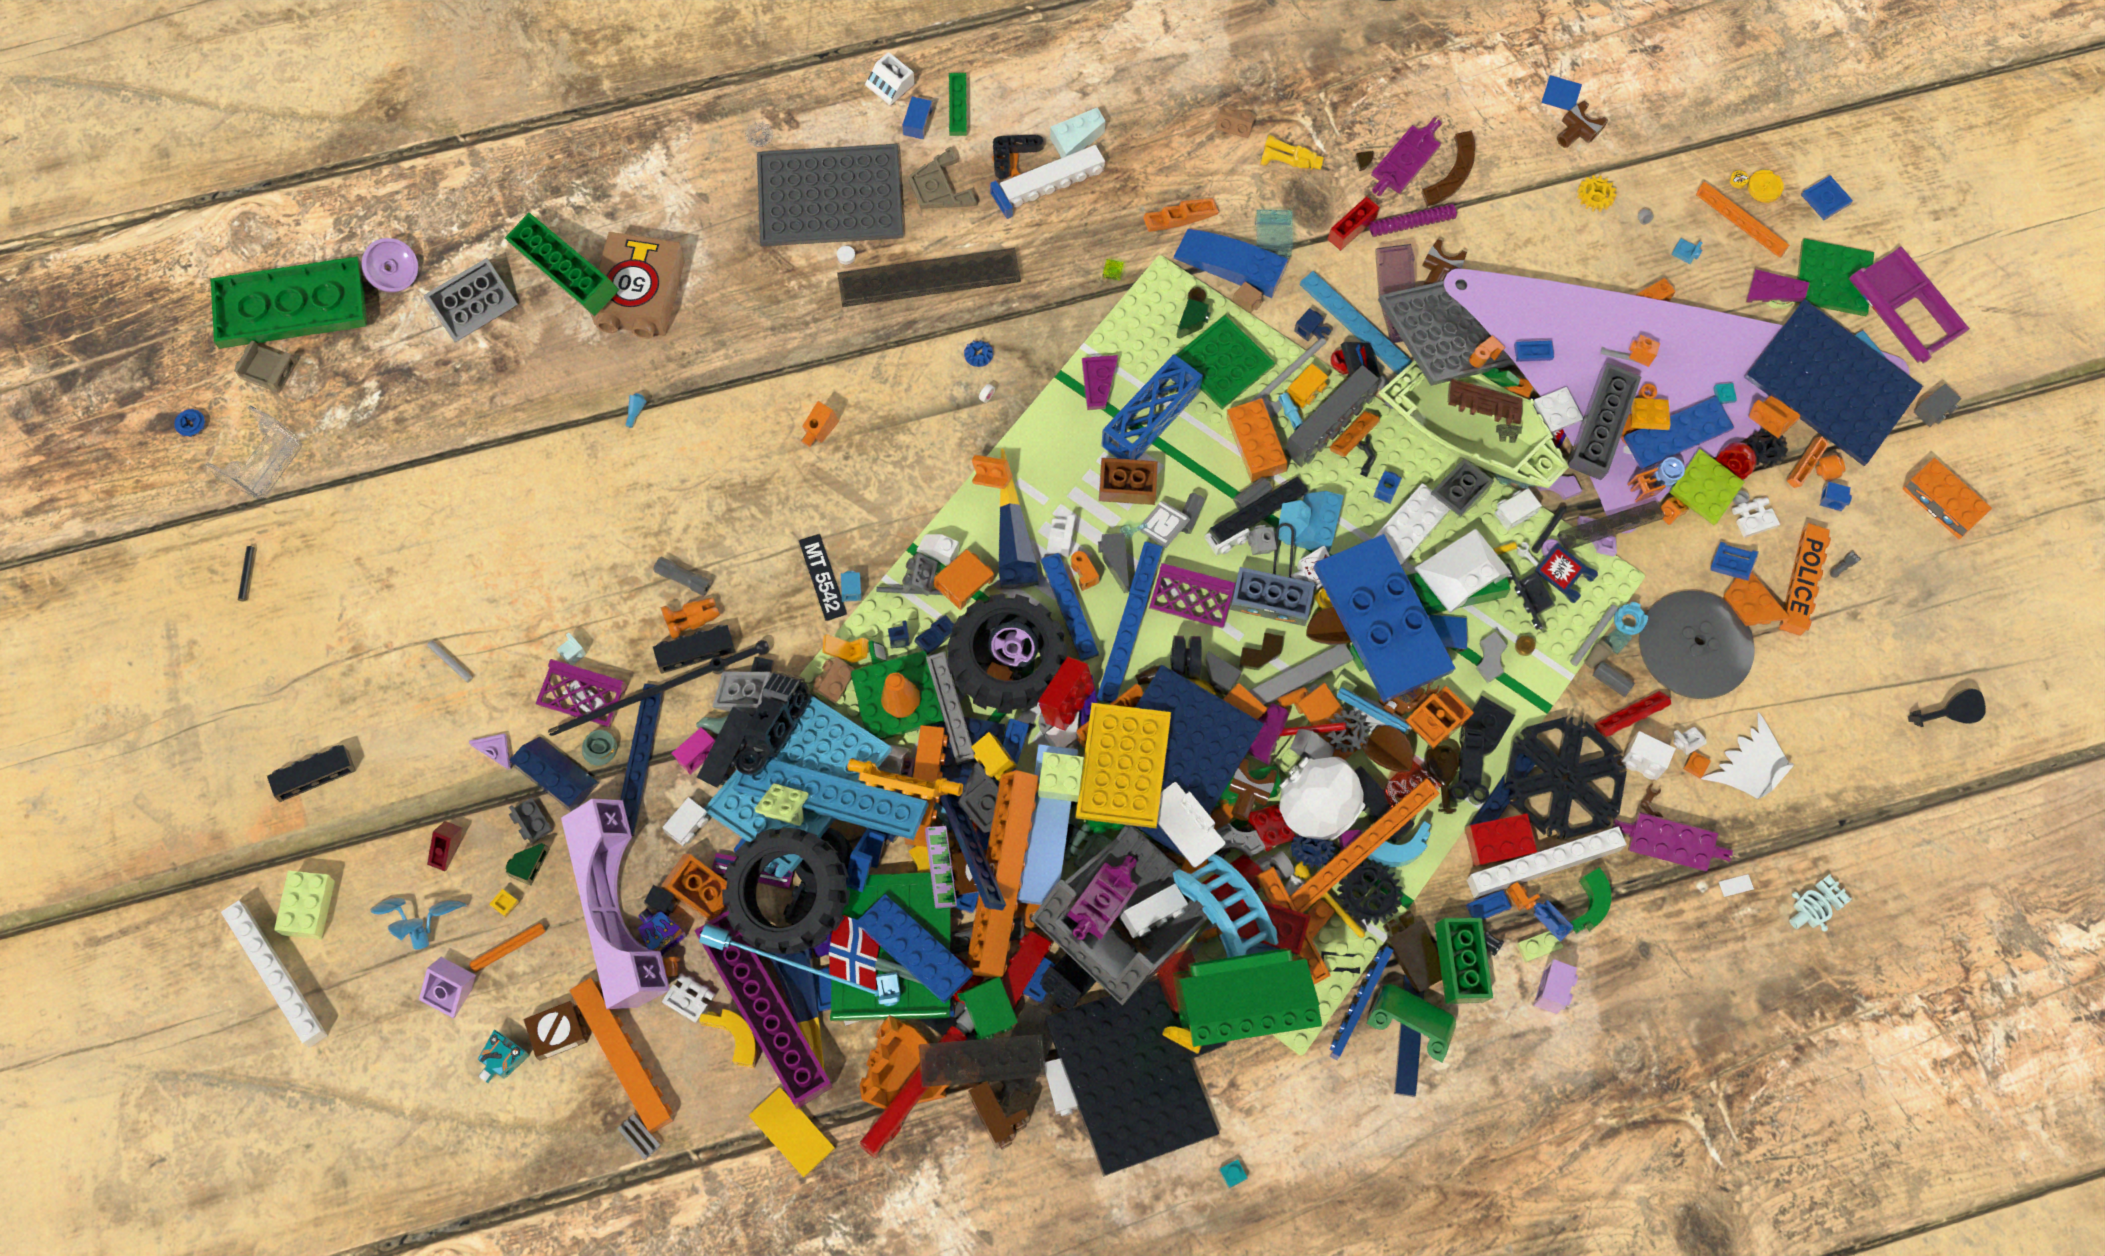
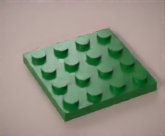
(1828, 273)
(1226, 361)
(869, 687)

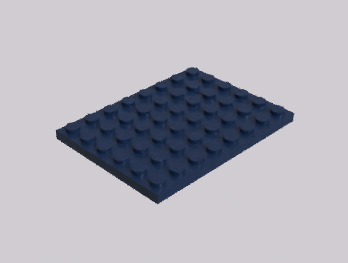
(1834, 382)
(1203, 741)

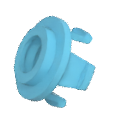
(1634, 610)

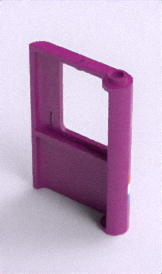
(1895, 282)

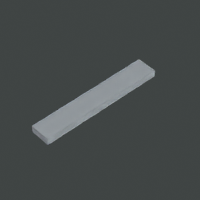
(1302, 674)
(950, 708)

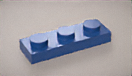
(1146, 569)

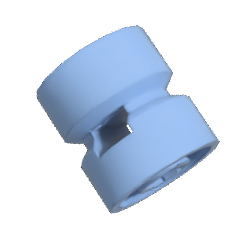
(1669, 472)

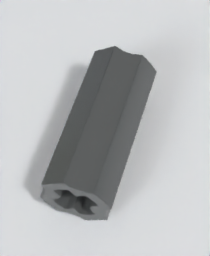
(1252, 493)
(1192, 509)
(1613, 679)

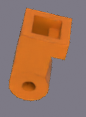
(1488, 349)
(1082, 565)

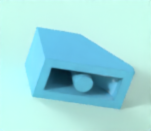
(1295, 514)

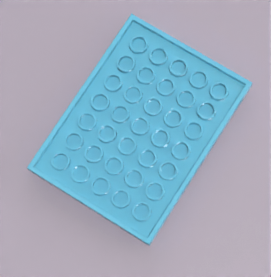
(819, 742)

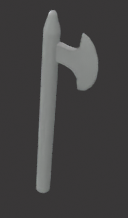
(1274, 407)

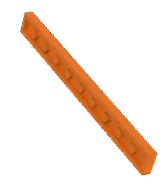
(1363, 845)

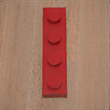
(1632, 713)

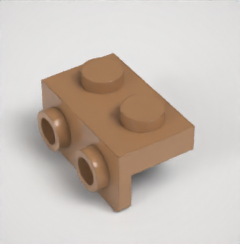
(1235, 121)
(832, 679)

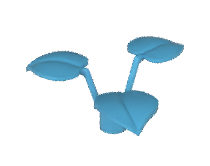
(414, 926)

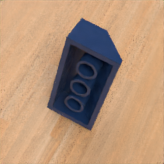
(554, 773)

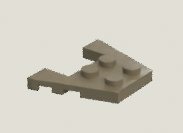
(932, 187)

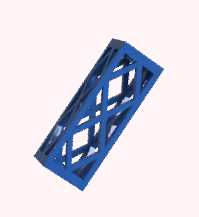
(1188, 385)

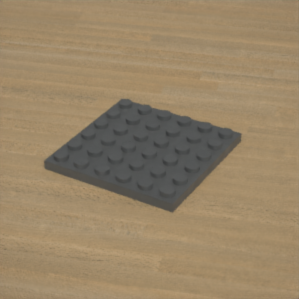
(1439, 332)

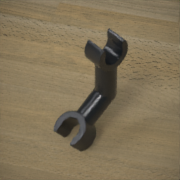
(1370, 454)

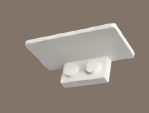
(1188, 825)

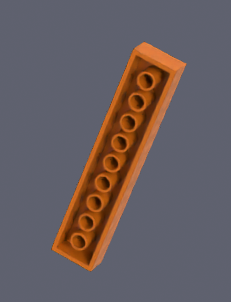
(1005, 856)

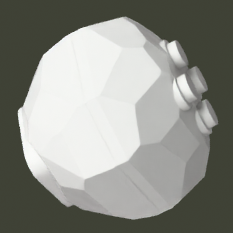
(1321, 798)

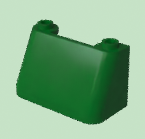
(1415, 1013)

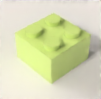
(1060, 776)

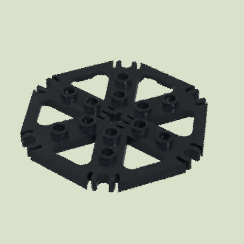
(1579, 774)

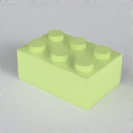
(304, 905)

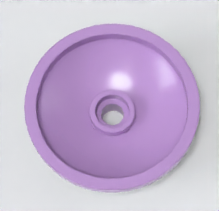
(396, 256)

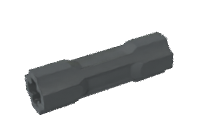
(693, 581)

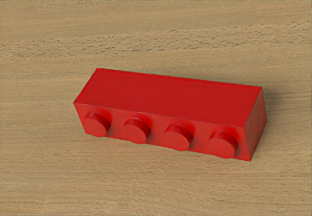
(1024, 965)

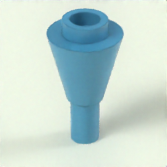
(636, 404)

